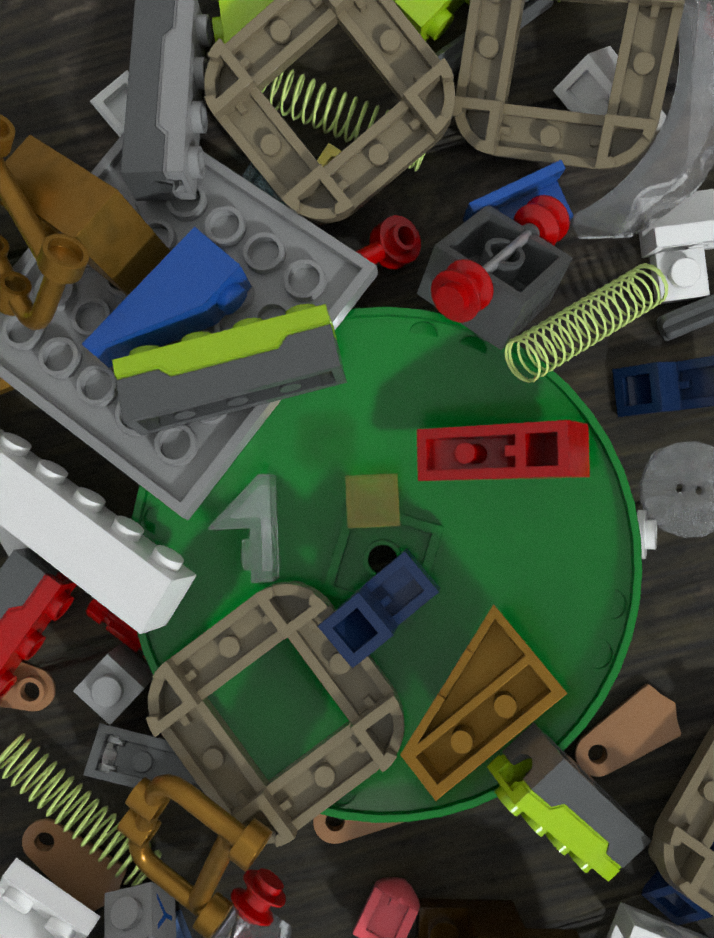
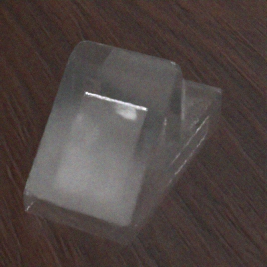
(255, 510)

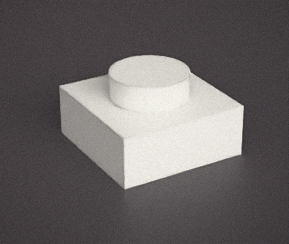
(684, 273)

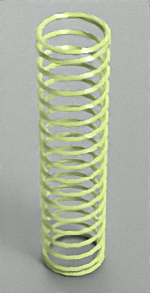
(298, 88)
(567, 310)
(139, 879)

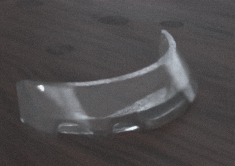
(682, 150)

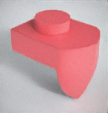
(388, 910)

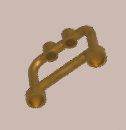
(57, 255)
(233, 843)

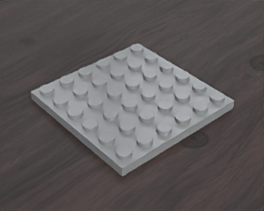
(286, 265)

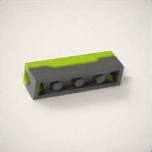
(228, 369)
(566, 804)

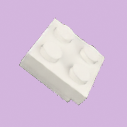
(39, 908)

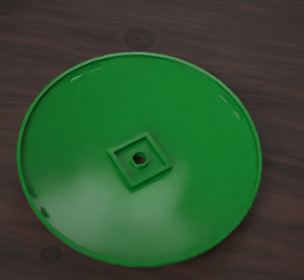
(544, 551)

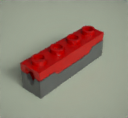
(29, 599)

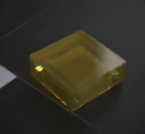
(372, 500)

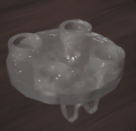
(684, 511)

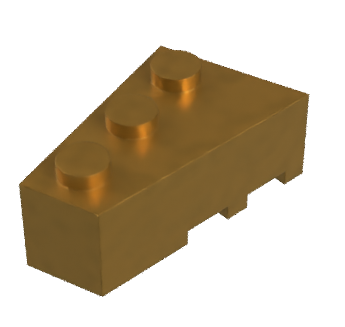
(89, 209)
(481, 706)

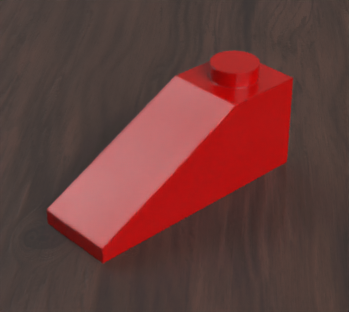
(504, 451)

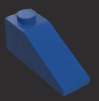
(178, 297)

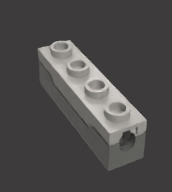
(166, 100)

